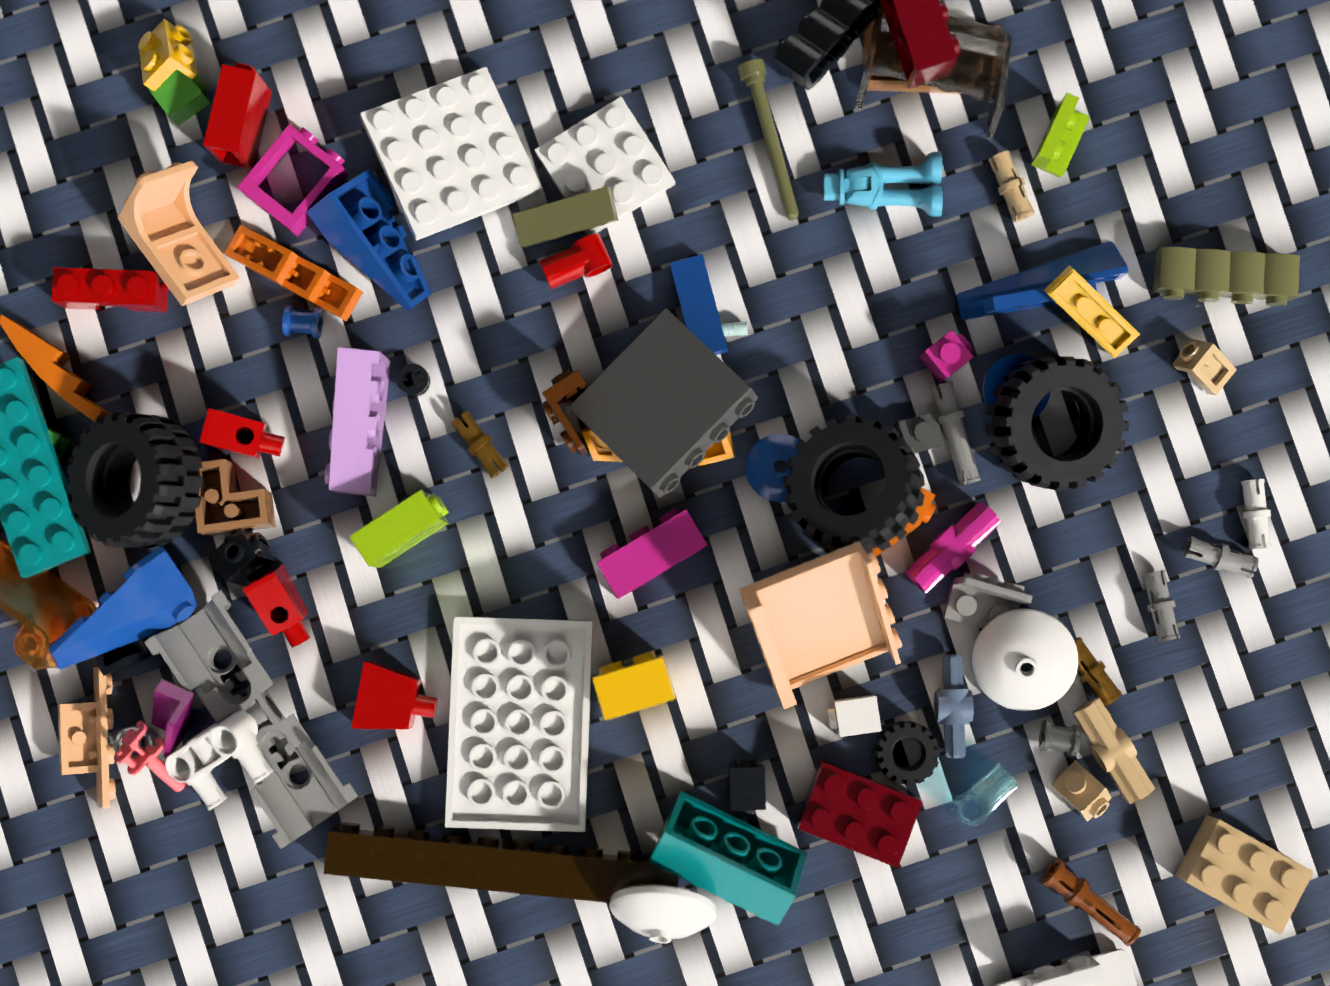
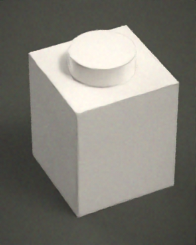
(854, 716)

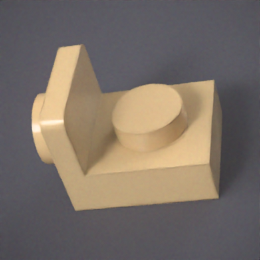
(1205, 365)

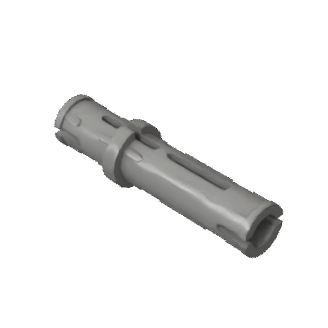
(955, 433)

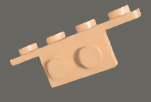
(85, 738)

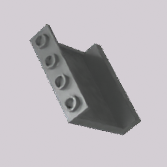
(664, 403)

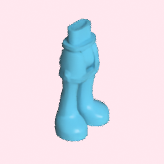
(865, 185)

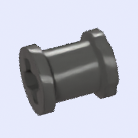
(1060, 738)

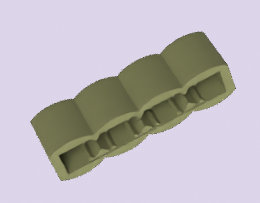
(1226, 274)

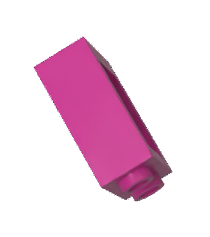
(332, 179)

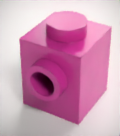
(947, 355)

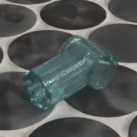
(986, 793)

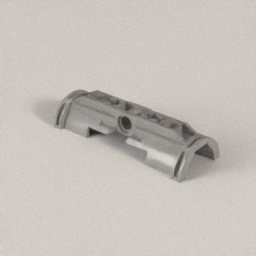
(190, 656)

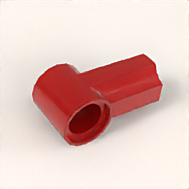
(585, 258)

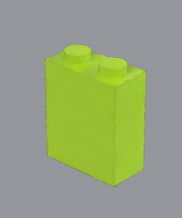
(400, 528)

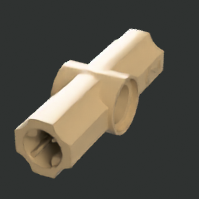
(1113, 750)

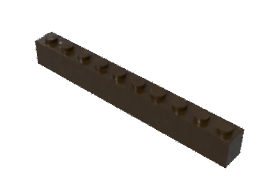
(487, 864)

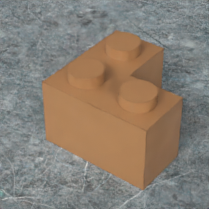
(225, 509)

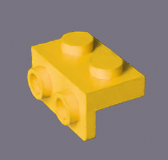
(165, 51)

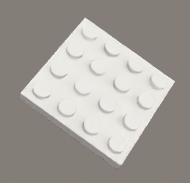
(450, 153)

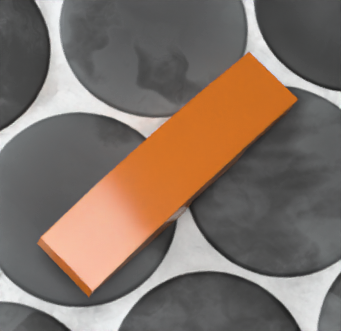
(293, 272)
(49, 365)

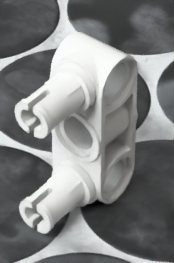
(211, 747)

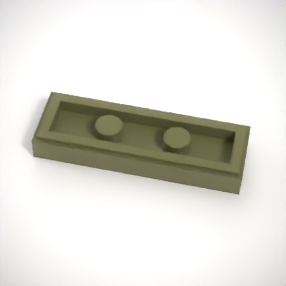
(565, 217)

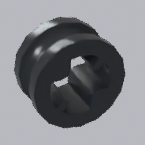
(412, 390)

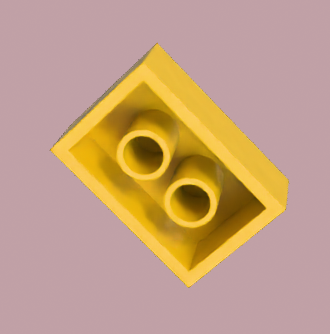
(633, 686)

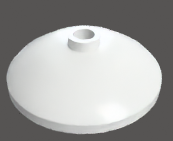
(1018, 639)
(662, 911)

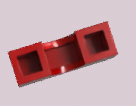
(109, 287)

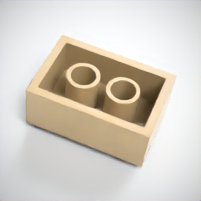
(1244, 874)

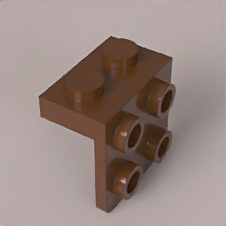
(564, 389)

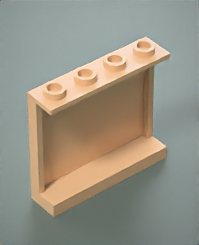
(821, 618)

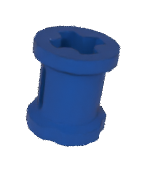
(302, 321)

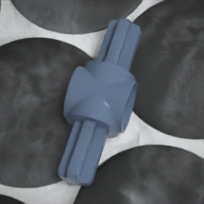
(953, 706)

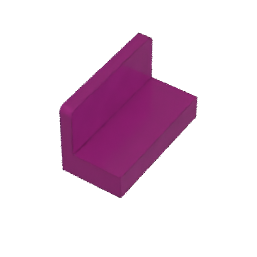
(172, 713)

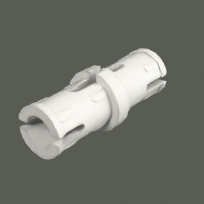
(1256, 514)

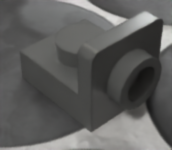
(920, 432)

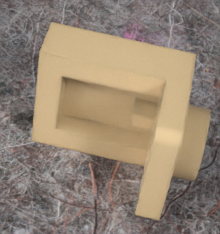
(1082, 791)

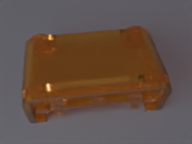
(43, 607)

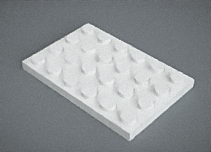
(519, 724)

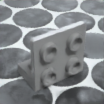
(977, 602)

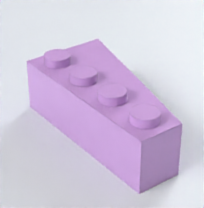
(357, 421)

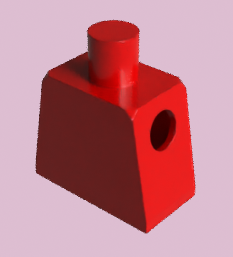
(224, 433)
(274, 591)
(389, 699)

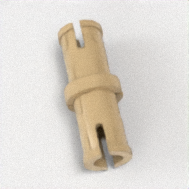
(1011, 186)

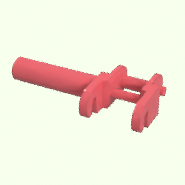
(145, 757)

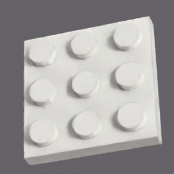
(607, 152)

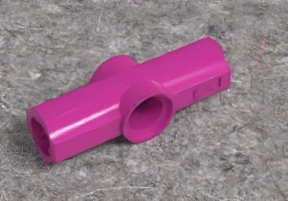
(953, 547)

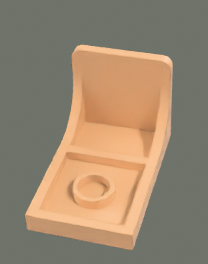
(172, 238)

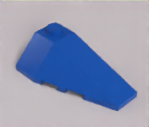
(363, 229)
(145, 604)

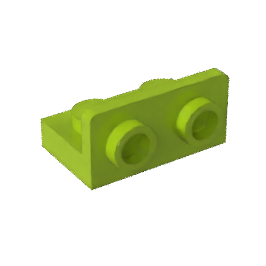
(1061, 137)

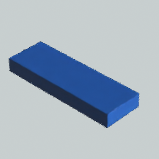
(698, 302)

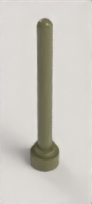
(753, 75)

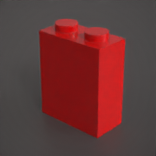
(237, 116)

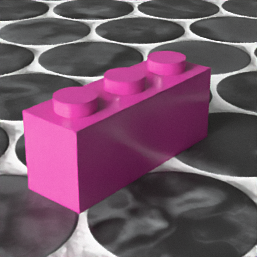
(651, 552)

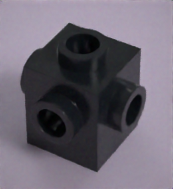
(242, 557)

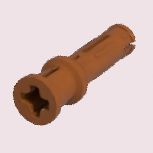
(1078, 893)

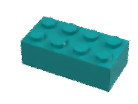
(729, 858)

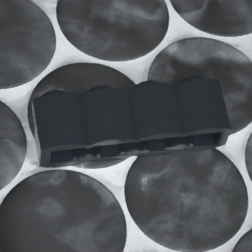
(823, 39)

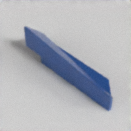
(1027, 287)

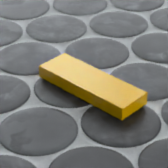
(1091, 311)

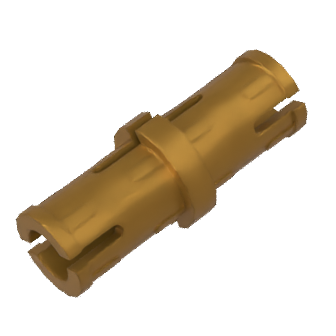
(479, 444)
(1095, 675)

